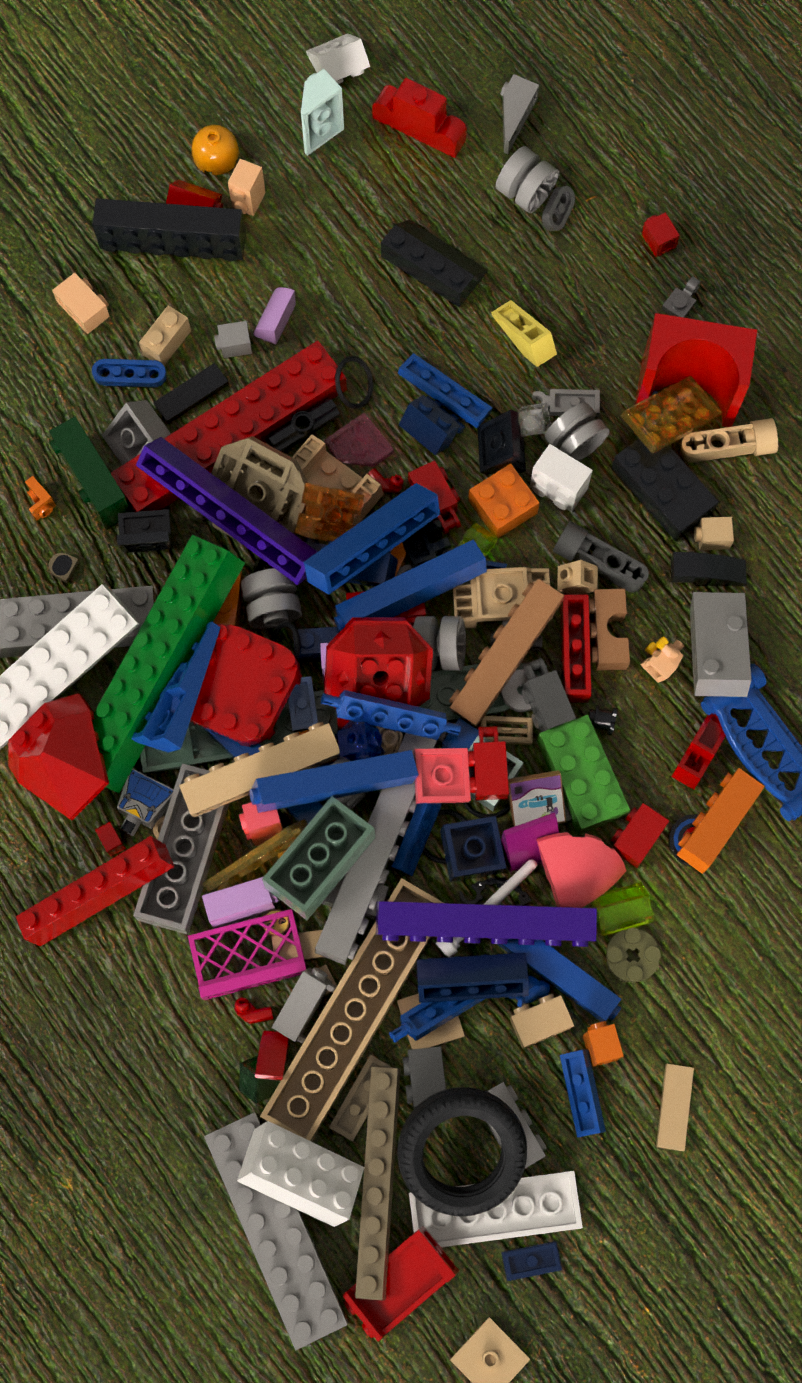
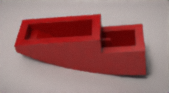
(700, 752)

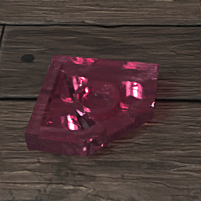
(359, 443)

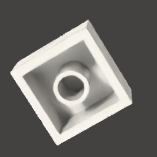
(560, 478)

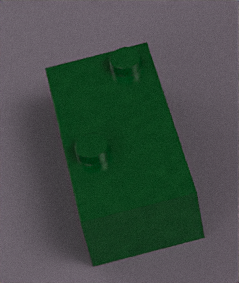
(89, 471)

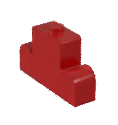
(420, 115)

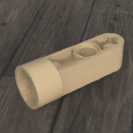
(758, 439)

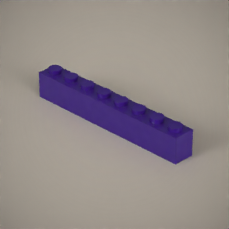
(226, 508)
(486, 921)

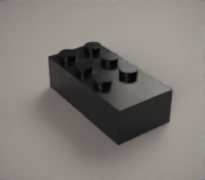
(665, 487)

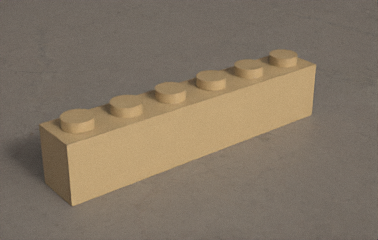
(235, 780)

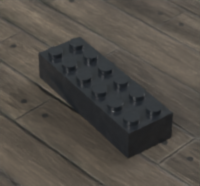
(169, 229)

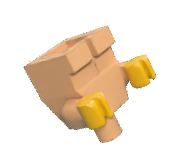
(665, 660)

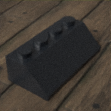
(431, 261)

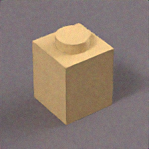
(714, 533)

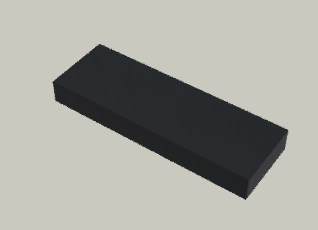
(191, 393)

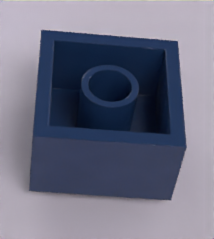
(472, 849)

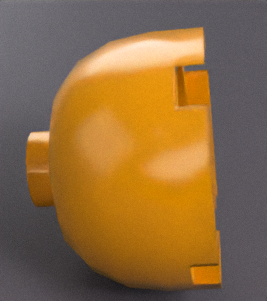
(215, 149)

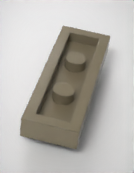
(355, 1106)

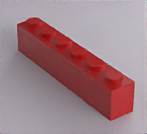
(95, 891)

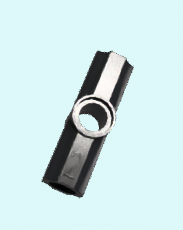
(315, 417)

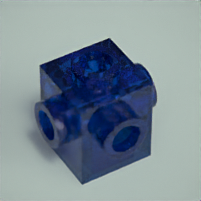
(359, 741)

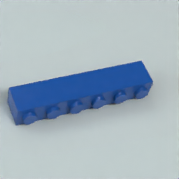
(372, 538)

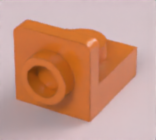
(43, 501)

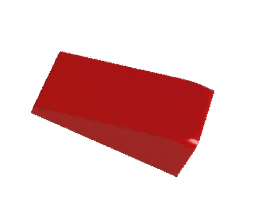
(272, 1055)

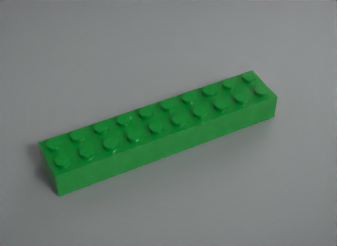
(163, 642)

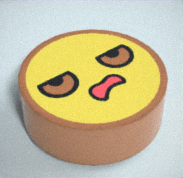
(281, 925)

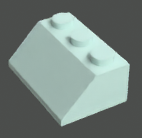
(321, 110)

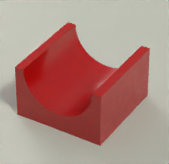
(710, 352)

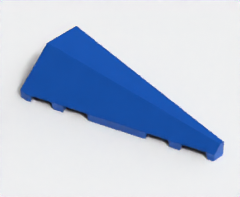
(174, 710)

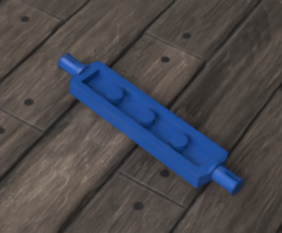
(390, 714)
(428, 1017)

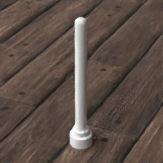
(450, 949)

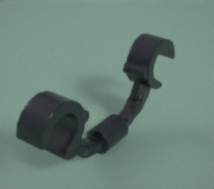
(479, 886)

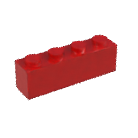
(575, 648)

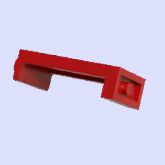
(413, 1275)

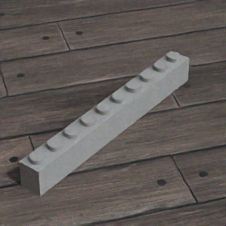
(362, 879)

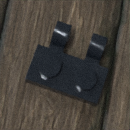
(420, 549)

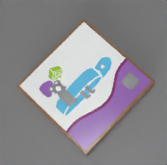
(536, 797)

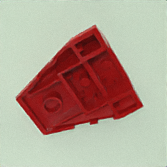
(59, 755)

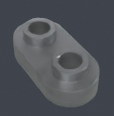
(558, 208)

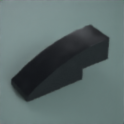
(707, 569)

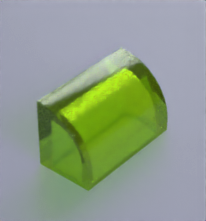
(623, 909)

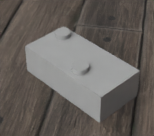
(720, 644)

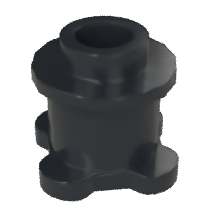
(603, 719)

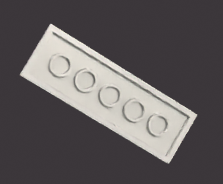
(534, 1207)

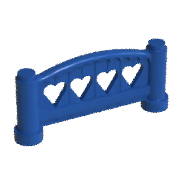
(777, 739)

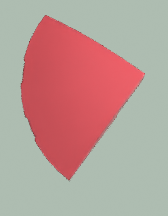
(579, 867)

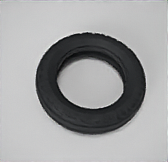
(477, 1197)

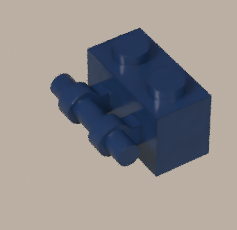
(431, 424)

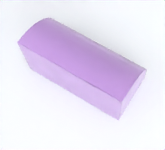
(276, 315)

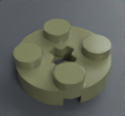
(648, 954)

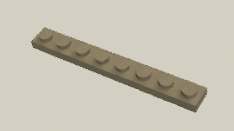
(378, 1184)

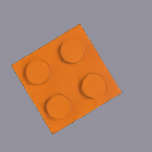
(503, 501)

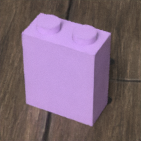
(238, 903)

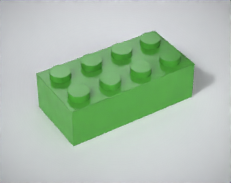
(586, 774)

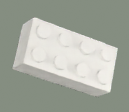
(301, 1174)

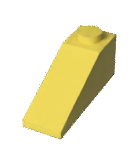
(526, 333)

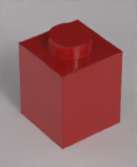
(660, 234)

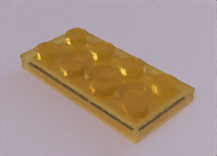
(671, 414)
(255, 858)

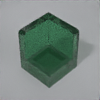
(252, 1087)

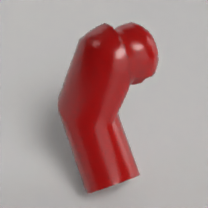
(391, 484)

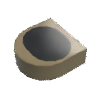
(63, 566)

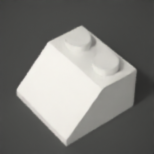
(340, 57)

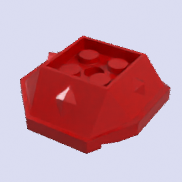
(375, 646)

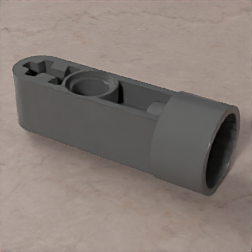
(575, 544)

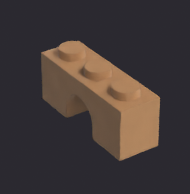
(609, 651)

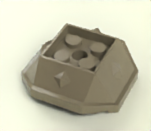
(254, 463)

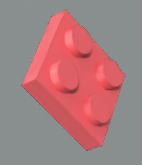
(442, 775)

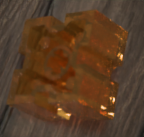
(327, 512)

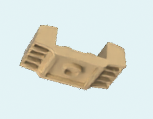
(328, 471)
(494, 593)

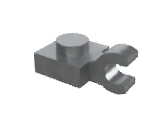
(681, 302)

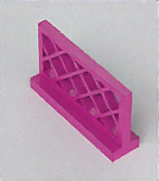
(247, 978)

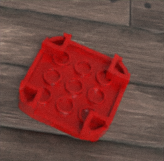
(245, 686)

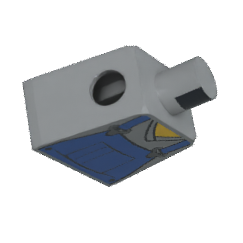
(142, 802)

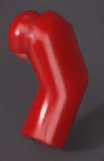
(250, 1013)

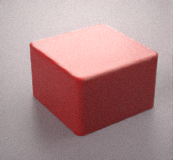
(110, 838)

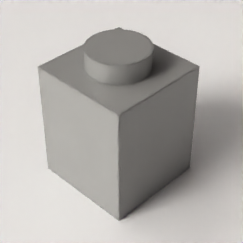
(233, 339)

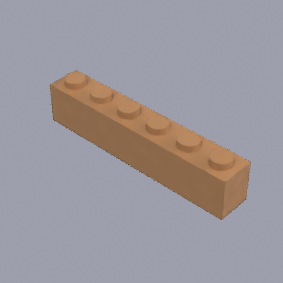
(506, 653)

